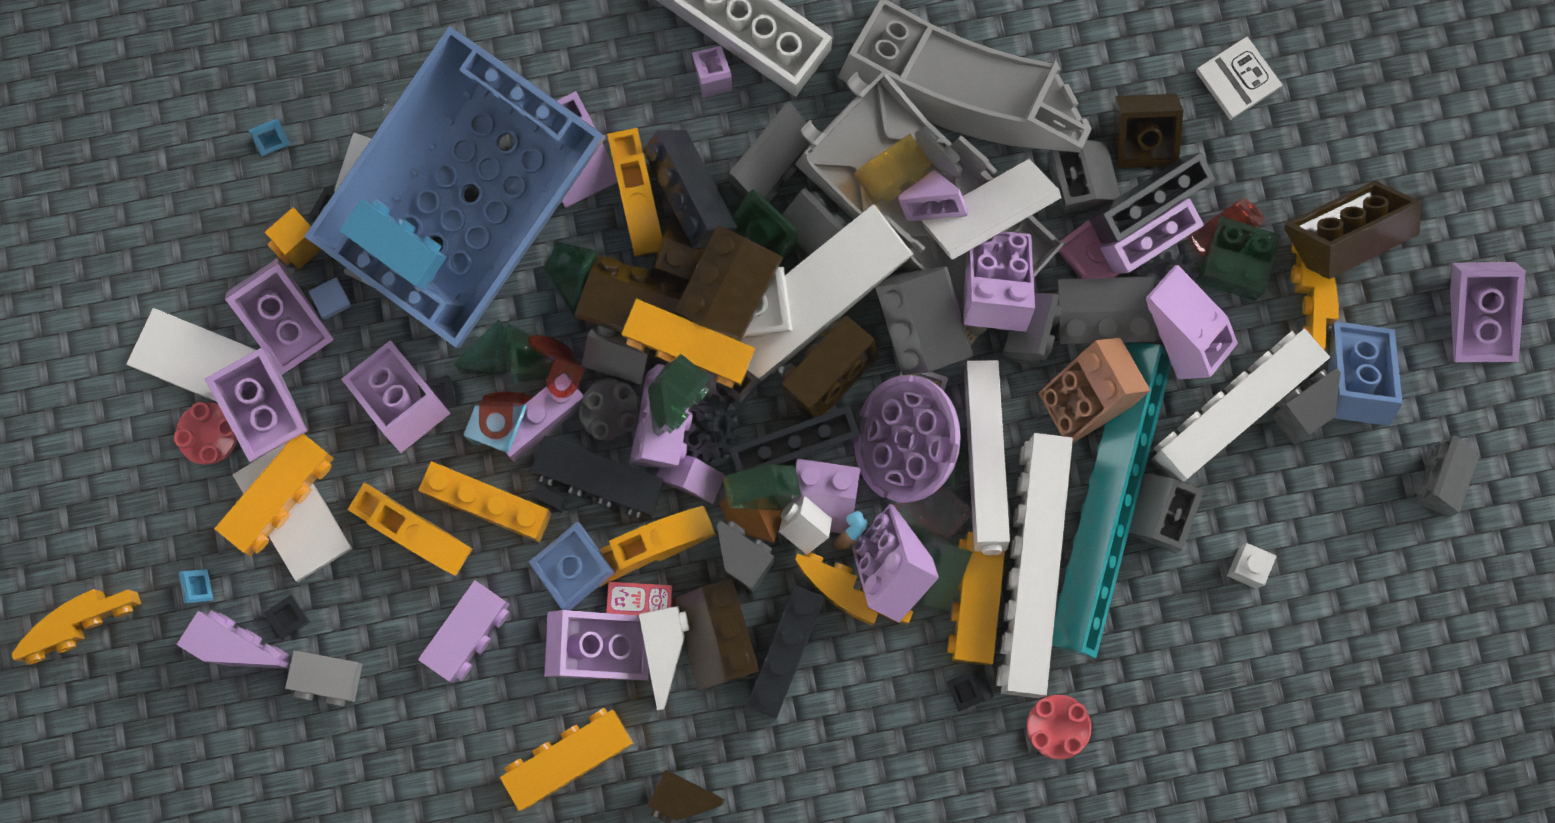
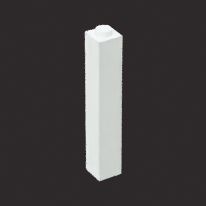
(986, 457)

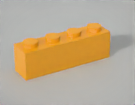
(675, 335)
(274, 494)
(485, 502)
(977, 607)
(566, 760)

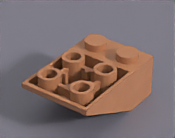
(1094, 389)

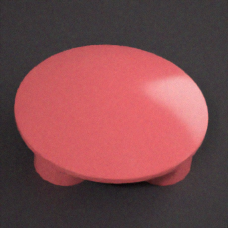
(204, 434)
(1059, 727)

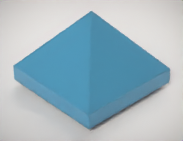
(269, 137)
(195, 586)

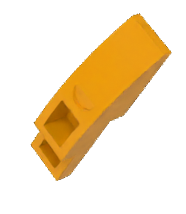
(635, 191)
(1321, 301)
(409, 529)
(657, 541)
(837, 587)
(63, 625)

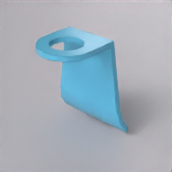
(495, 423)

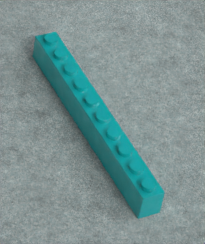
(1109, 511)

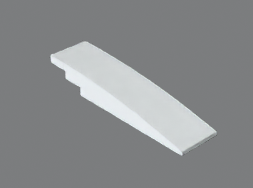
(828, 287)

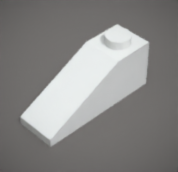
(663, 643)

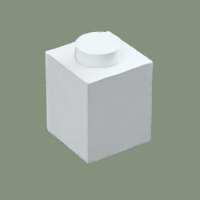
(805, 524)
(1251, 565)

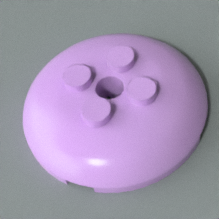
(907, 439)

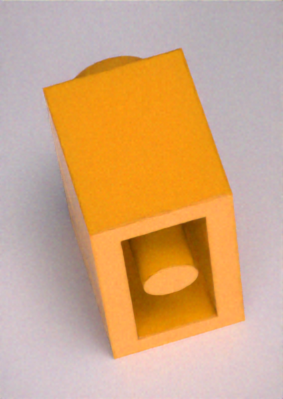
(289, 239)

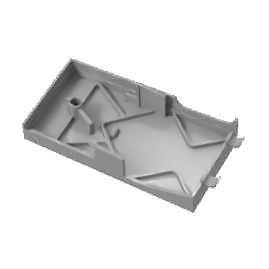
(868, 127)

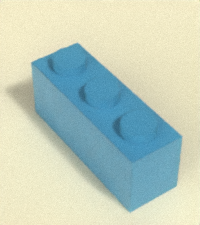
(393, 242)

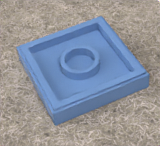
(571, 567)

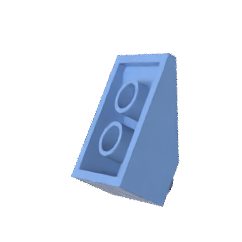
(1369, 373)

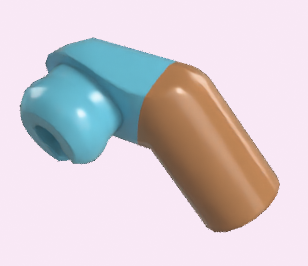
(851, 535)

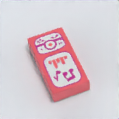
(637, 598)

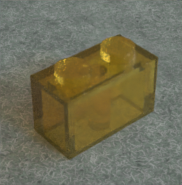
(892, 169)

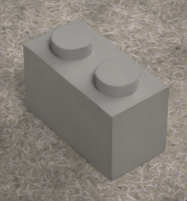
(324, 677)

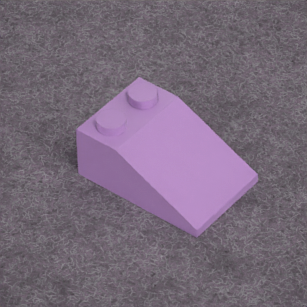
(1486, 311)
(279, 315)
(390, 395)
(256, 404)
(595, 646)

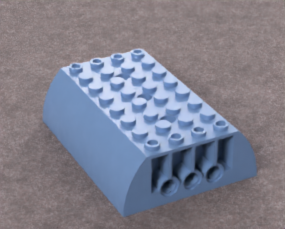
(434, 148)

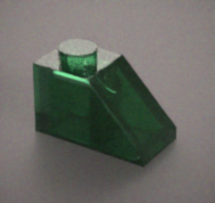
(762, 487)

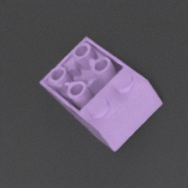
(599, 171)
(1000, 283)
(1190, 326)
(893, 565)
(217, 642)

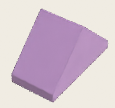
(712, 71)
(932, 199)
(694, 478)

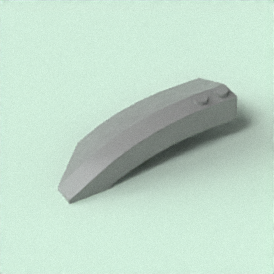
(967, 83)

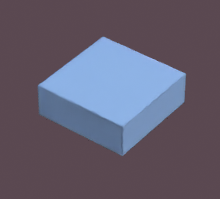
(330, 298)

